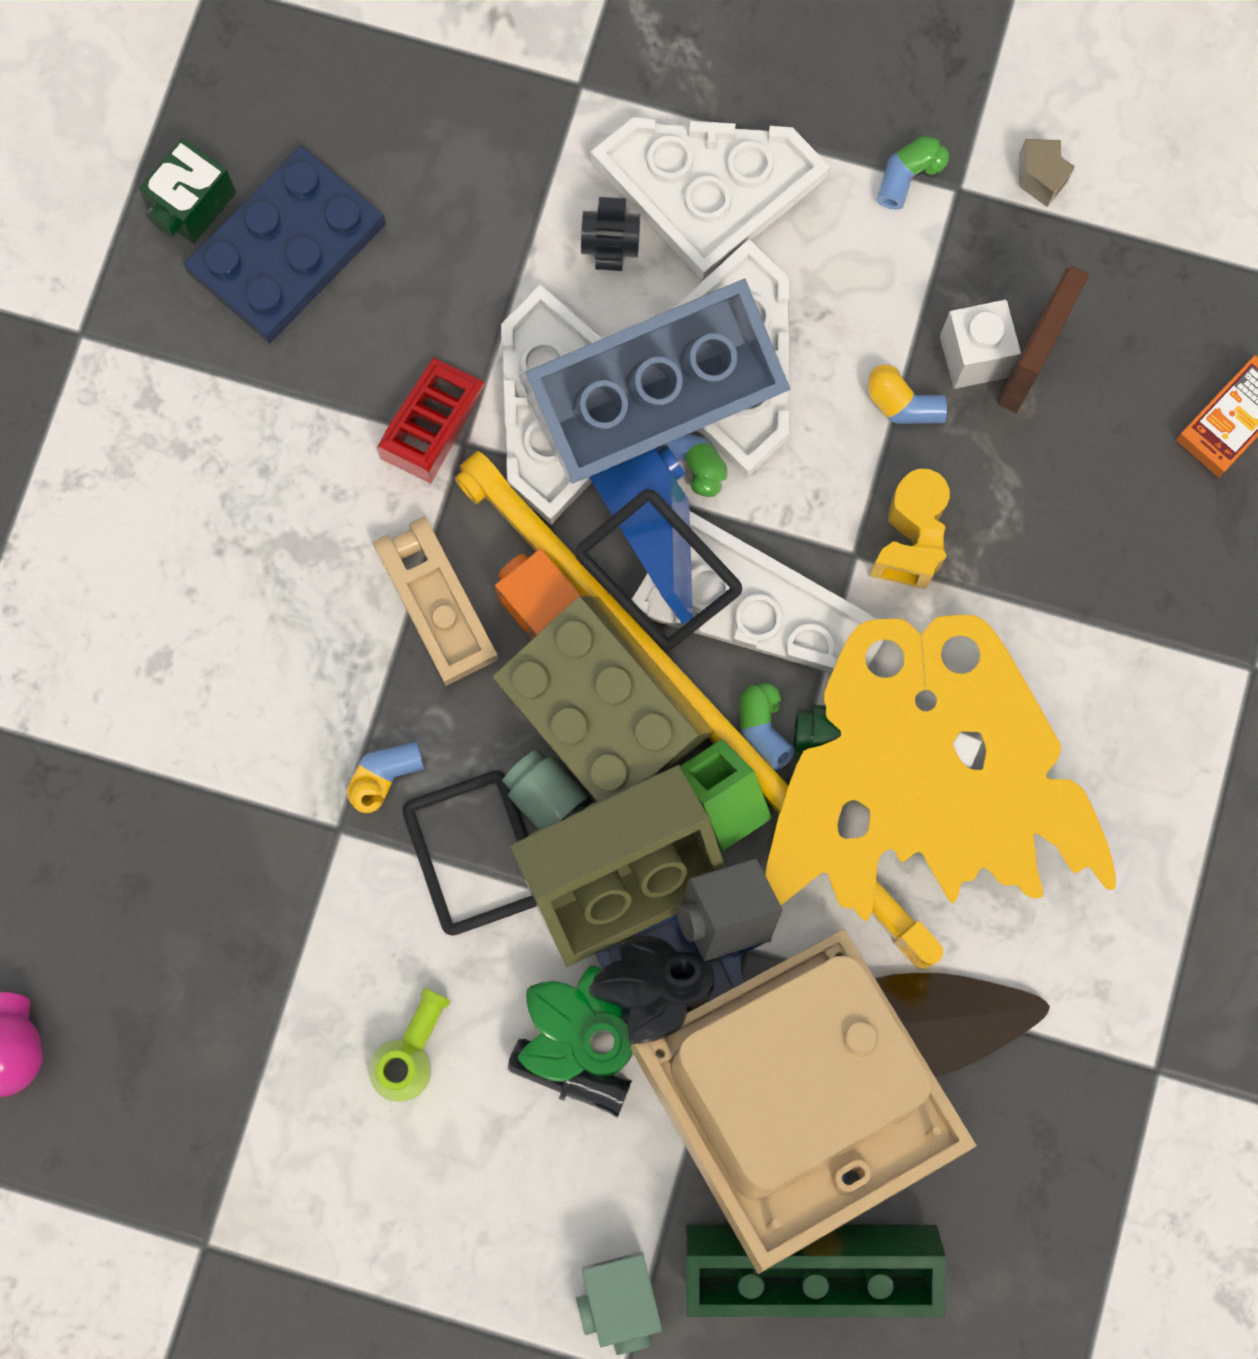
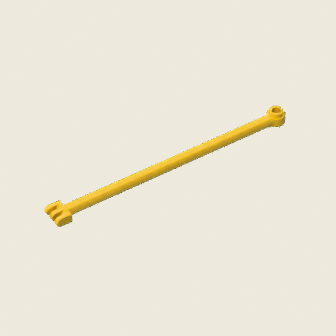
(481, 481)

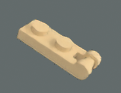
(436, 603)

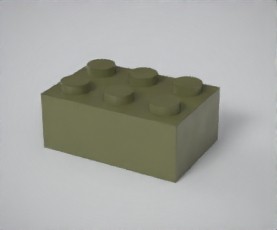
(601, 700)
(618, 864)

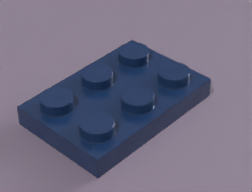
(285, 244)

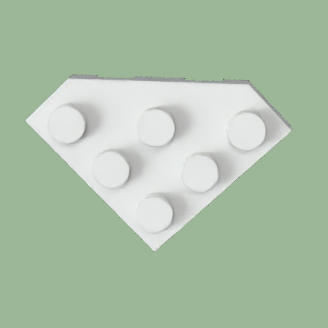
(708, 182)
(530, 337)
(758, 431)

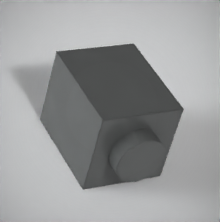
(729, 910)

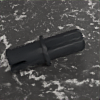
(598, 1091)

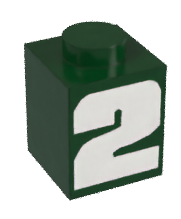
(186, 192)

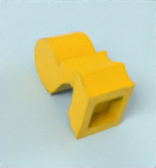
(916, 514)

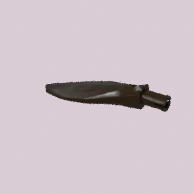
(959, 1017)

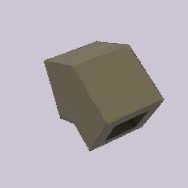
(1043, 169)

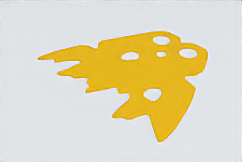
(916, 785)

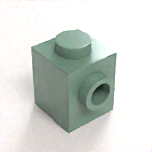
(619, 1303)

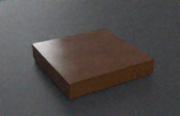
(1043, 338)

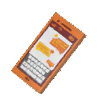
(1226, 423)

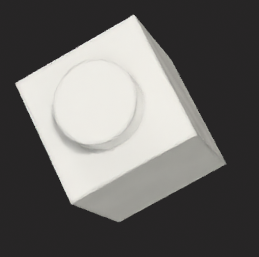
(980, 344)

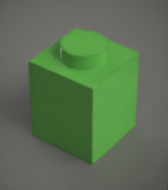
(727, 793)

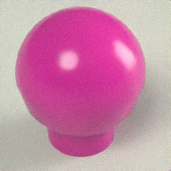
(19, 1044)

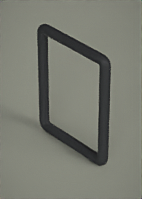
(690, 537)
(426, 863)

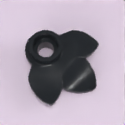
(648, 986)

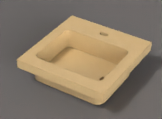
(795, 1089)

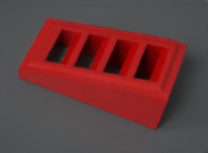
(410, 459)

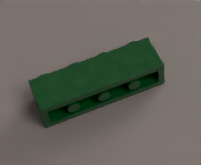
(839, 1275)

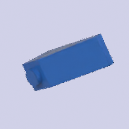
(651, 536)

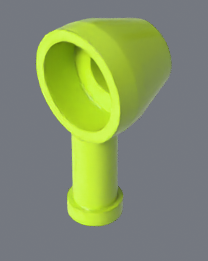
(410, 1050)

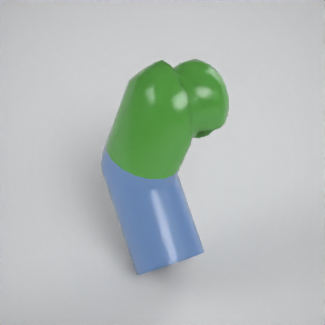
(919, 155)
(702, 460)
(755, 713)

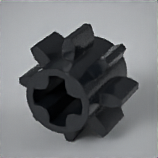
(610, 234)

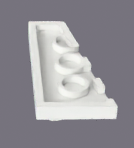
(774, 613)

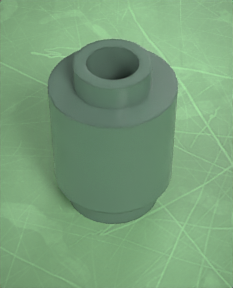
(544, 790)

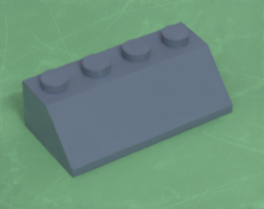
(655, 381)

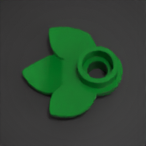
(567, 1026)

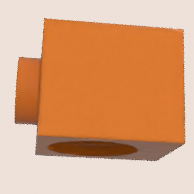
(534, 591)

